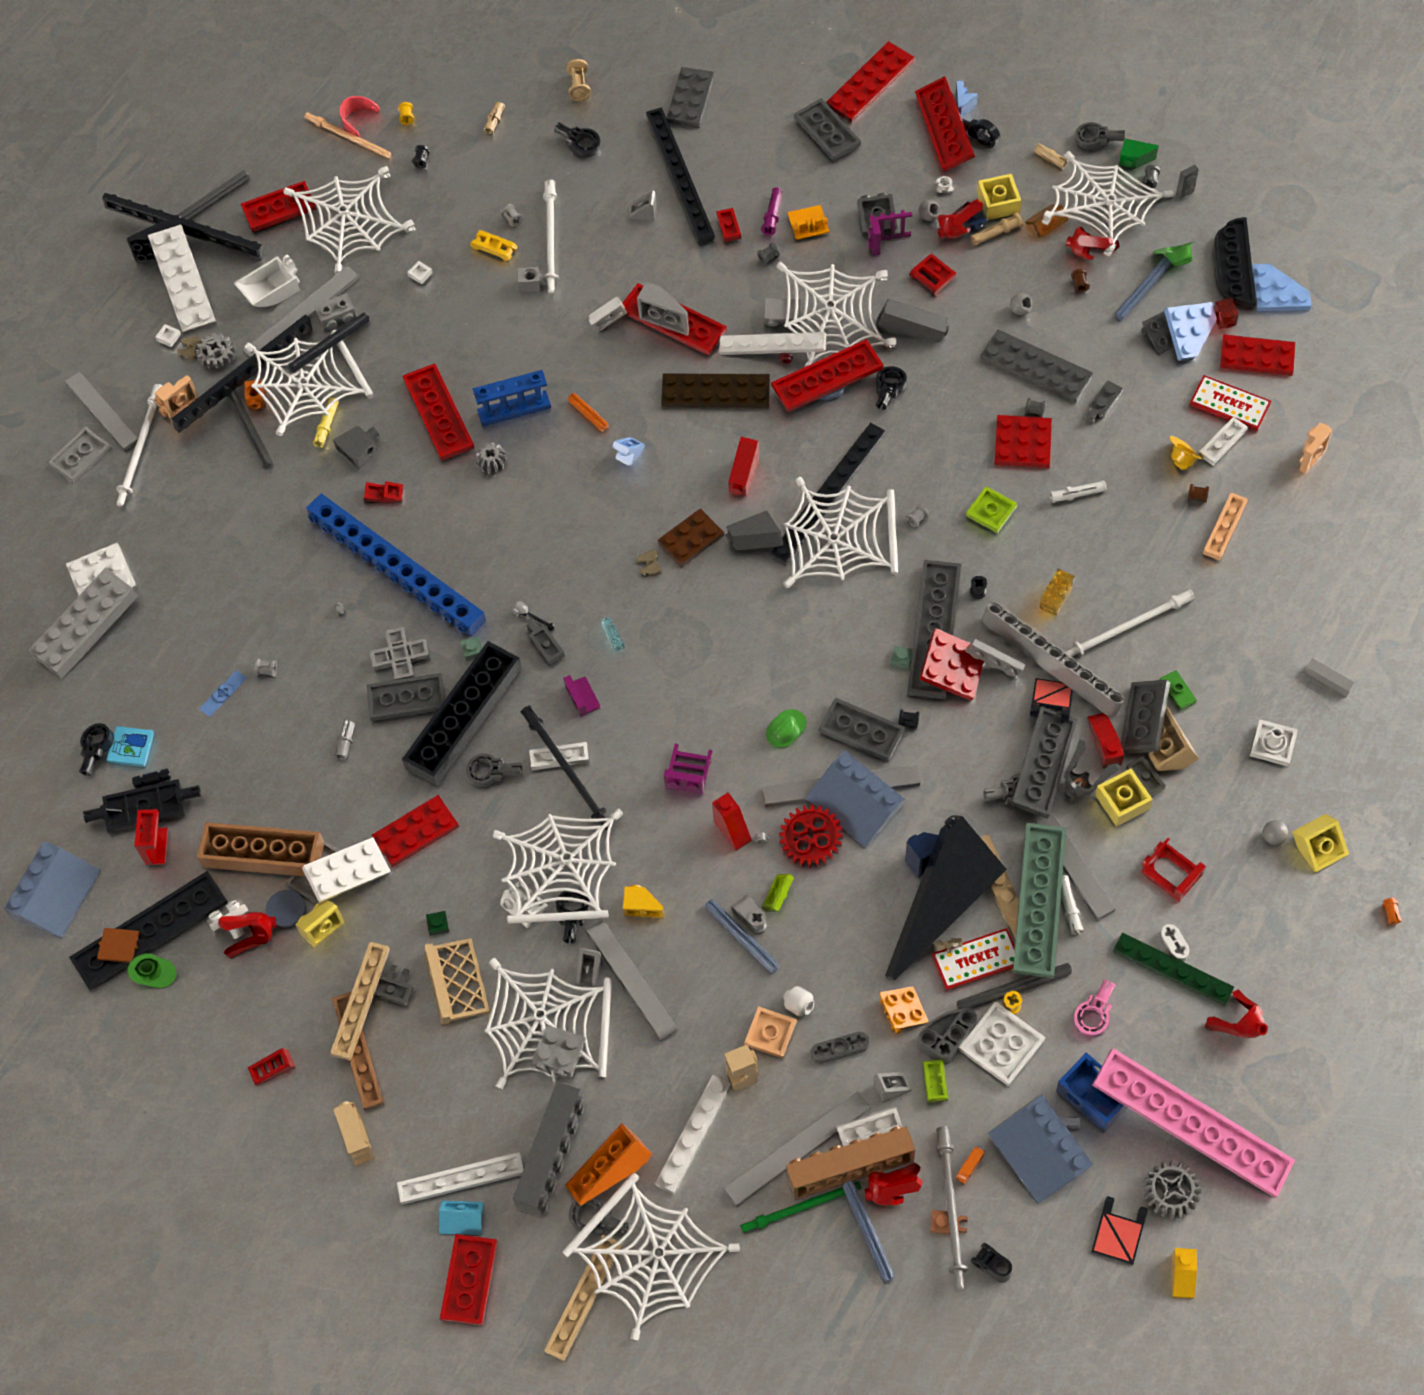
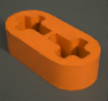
(970, 1165)

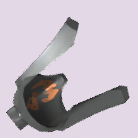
(1073, 779)

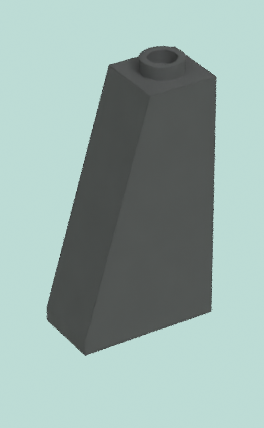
(911, 322)

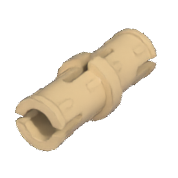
(494, 118)
(1050, 156)

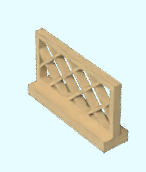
(440, 988)

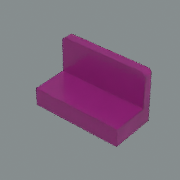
(581, 695)

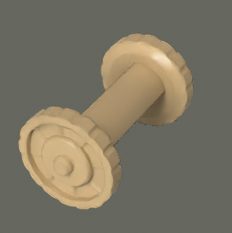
(579, 90)

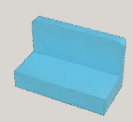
(461, 1217)

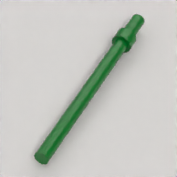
(761, 1221)

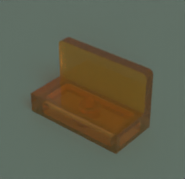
(1041, 228)

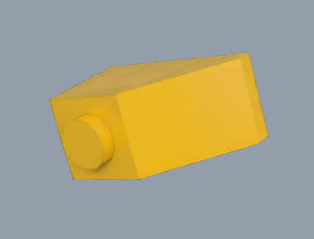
(641, 903)
(1184, 1272)

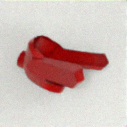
(951, 224)
(1082, 242)
(258, 922)
(1250, 1025)
(887, 1187)

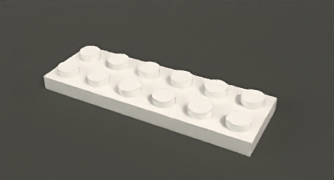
(182, 279)

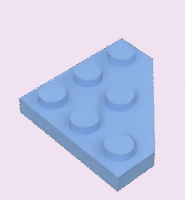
(1277, 291)
(1190, 327)

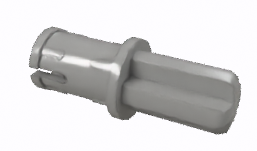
(345, 740)

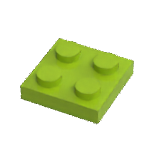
(991, 509)

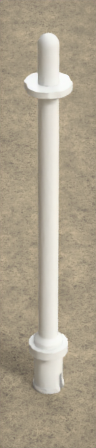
(550, 196)
(124, 489)
(1174, 602)

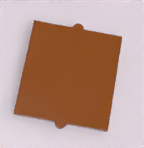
(118, 945)

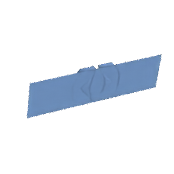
(223, 693)

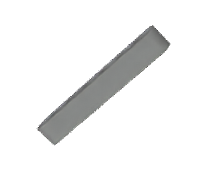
(631, 980)

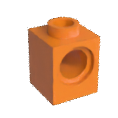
(252, 397)

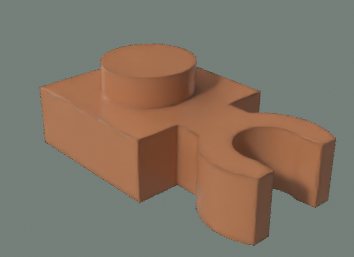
(940, 1223)

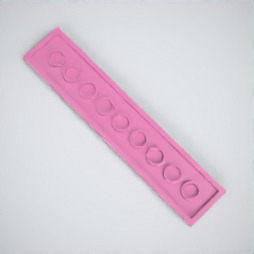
(1193, 1122)

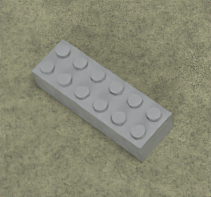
(83, 623)

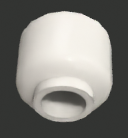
(798, 1001)

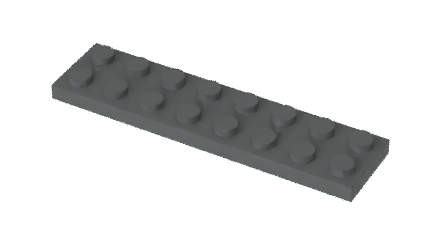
(937, 611)

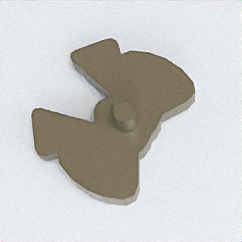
(190, 352)
(652, 567)
(954, 942)

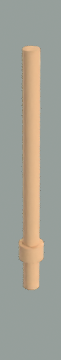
(321, 123)

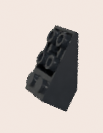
(140, 243)

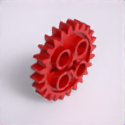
(814, 852)

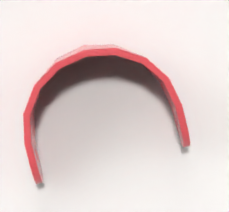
(353, 104)

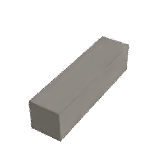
(1329, 677)

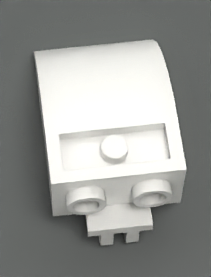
(270, 283)

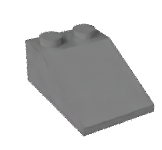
(662, 309)

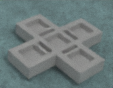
(399, 654)

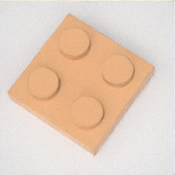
(770, 1032)

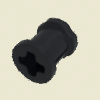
(421, 156)
(978, 587)
(909, 718)

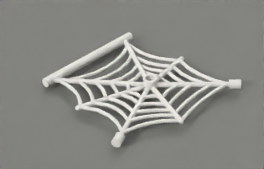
(303, 382)
(833, 538)
(566, 861)
(601, 1067)
(630, 1183)

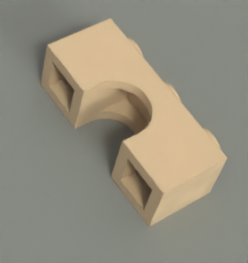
(741, 1067)

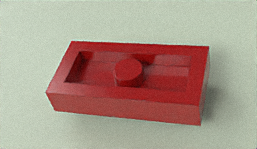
(728, 224)

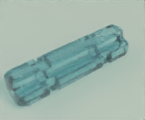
(613, 634)

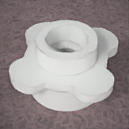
(944, 180)

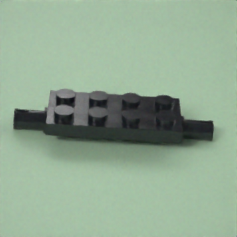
(121, 808)

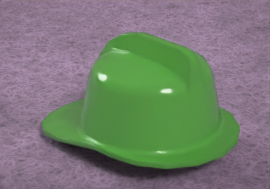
(1177, 255)
(786, 728)
(151, 971)

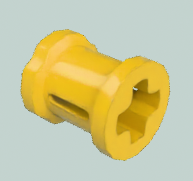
(405, 113)
(1008, 998)

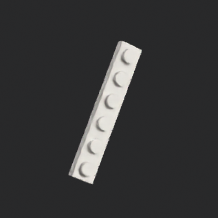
(773, 343)
(693, 1134)
(460, 1178)

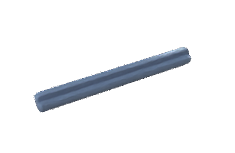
(1143, 288)
(742, 936)
(868, 1231)

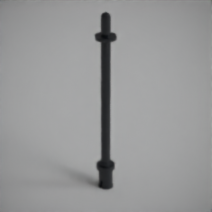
(536, 725)

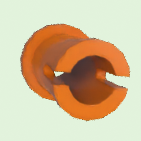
(1392, 912)

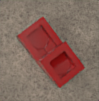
(386, 493)

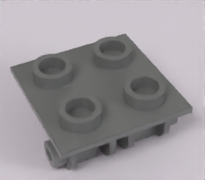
(1158, 332)

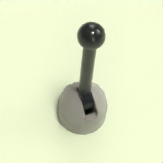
(521, 610)

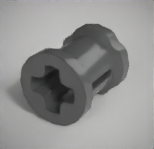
(1151, 177)
(768, 253)
(1035, 407)

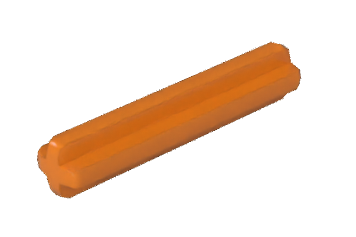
(588, 412)

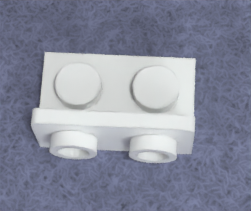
(509, 902)

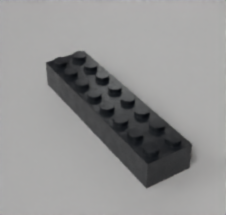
(462, 713)

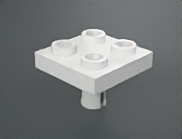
(1273, 742)
(233, 909)

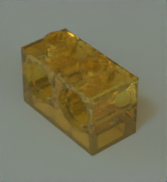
(1057, 592)

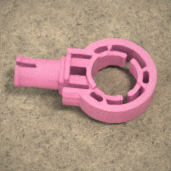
(1101, 999)

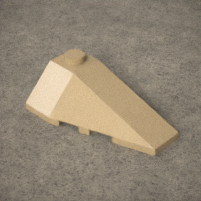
(1174, 747)

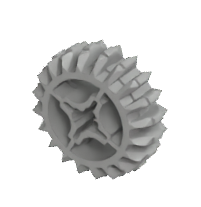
(1177, 1195)

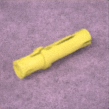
(323, 428)

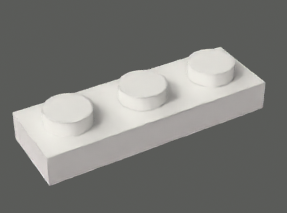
(1223, 441)
(573, 754)
(868, 1125)

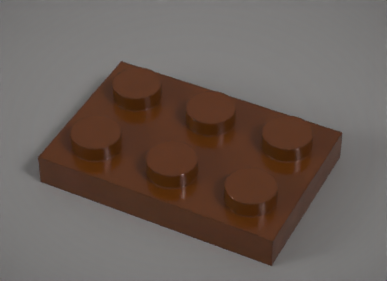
(691, 537)

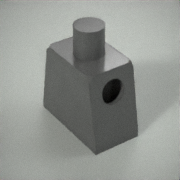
(357, 445)

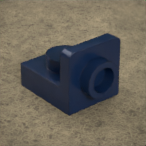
(977, 221)

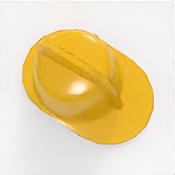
(1183, 454)

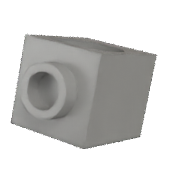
(529, 279)

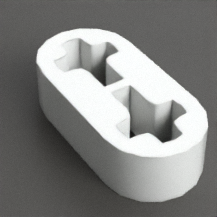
(1178, 939)

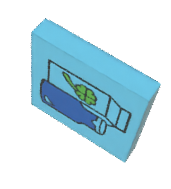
(130, 746)

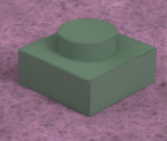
(471, 647)
(901, 657)

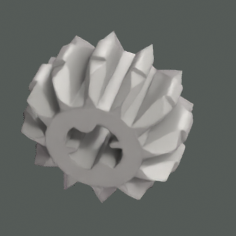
(491, 457)

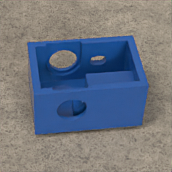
(1089, 1101)

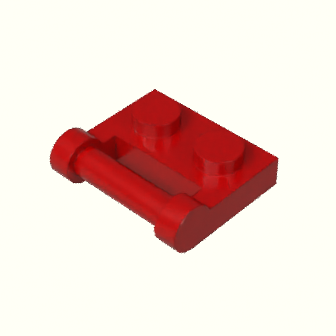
(937, 270)

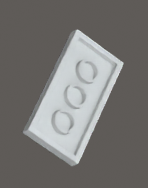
(346, 869)

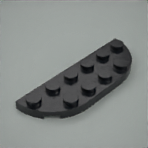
(1234, 262)

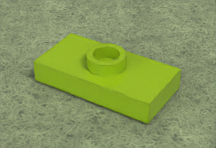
(777, 892)
(935, 1081)

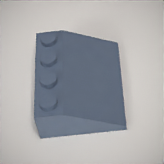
(856, 798)
(51, 890)
(1040, 1148)

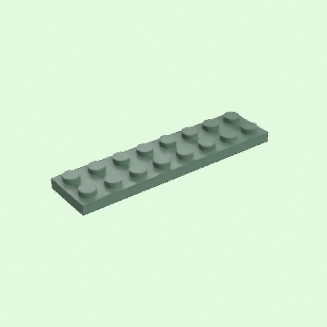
(1039, 900)

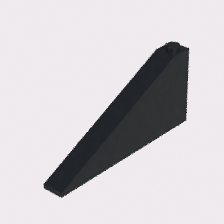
(953, 880)

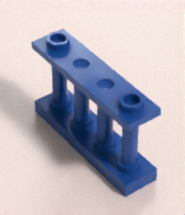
(515, 407)

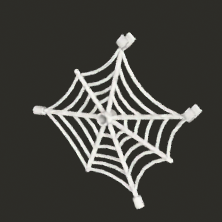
(1109, 201)
(344, 213)
(880, 276)

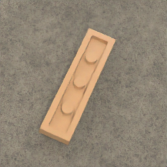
(1225, 526)

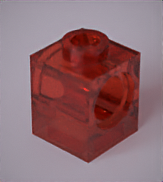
(1226, 313)

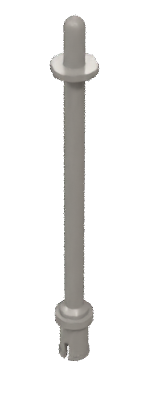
(945, 1148)

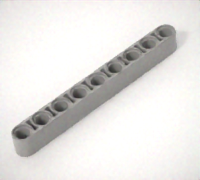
(1052, 659)

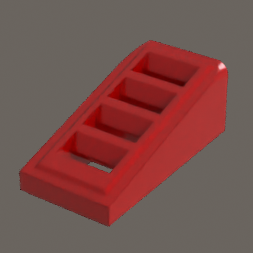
(282, 1068)

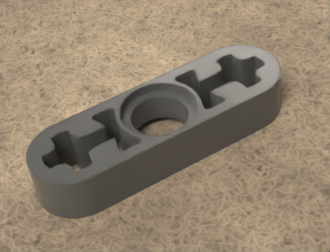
(856, 1049)

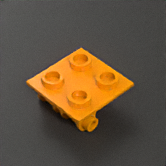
(808, 222)
(903, 1008)

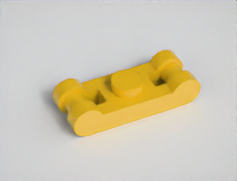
(493, 245)

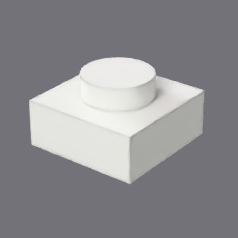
(420, 272)
(168, 335)

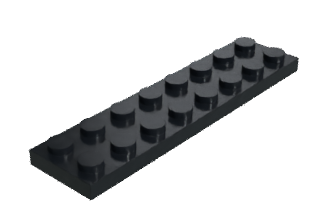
(155, 926)

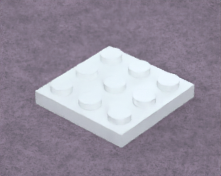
(88, 567)
(1002, 1043)

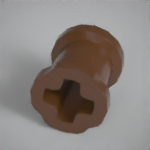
(1080, 280)
(1198, 493)

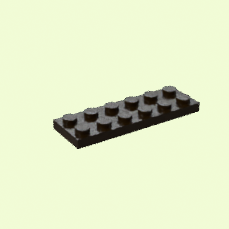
(715, 390)

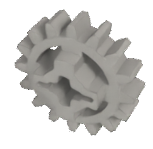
(215, 350)

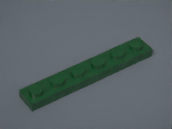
(1173, 969)

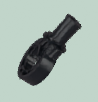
(978, 129)
(577, 134)
(888, 388)
(94, 752)
(571, 925)

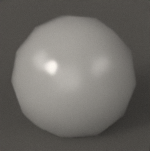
(929, 210)
(1021, 304)
(1275, 832)

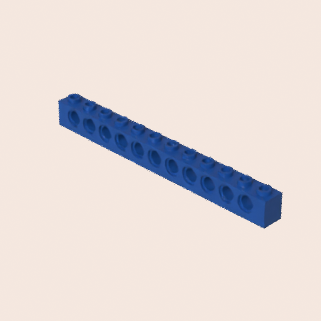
(323, 506)

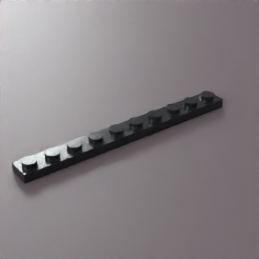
(680, 175)
(190, 227)
(239, 375)
(834, 484)

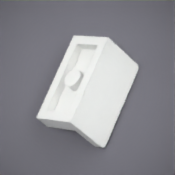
(607, 314)

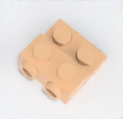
(175, 397)
(1315, 446)

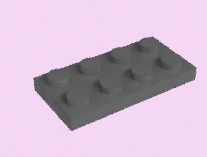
(690, 97)
(827, 129)
(405, 696)
(1145, 716)
(861, 729)

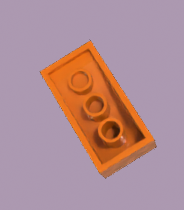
(612, 1162)

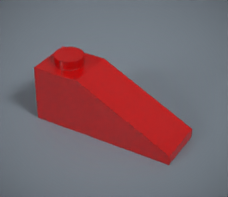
(1106, 740)

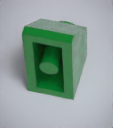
(1137, 153)

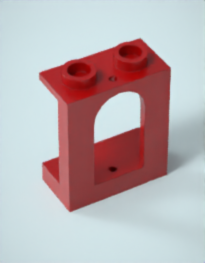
(151, 841)
(1164, 850)

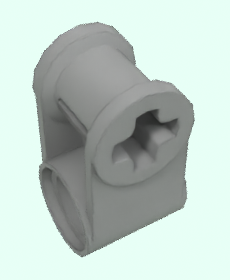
(748, 912)

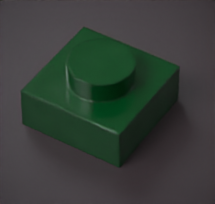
(437, 923)

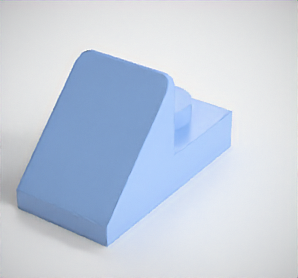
(964, 101)
(628, 450)

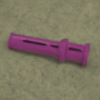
(771, 216)

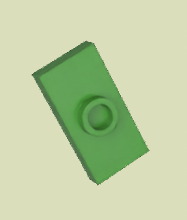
(1179, 691)

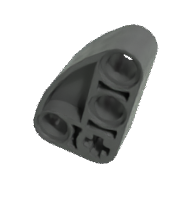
(940, 1032)

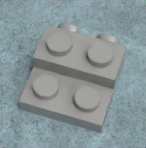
(558, 1051)

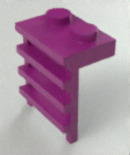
(876, 229)
(686, 781)

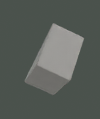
(644, 207)
(588, 968)
(891, 1085)

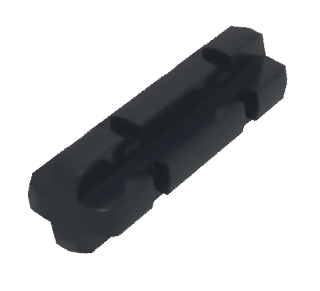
(151, 778)

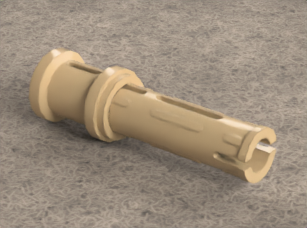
(1003, 226)

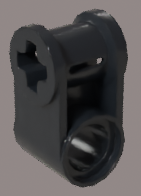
(989, 1260)

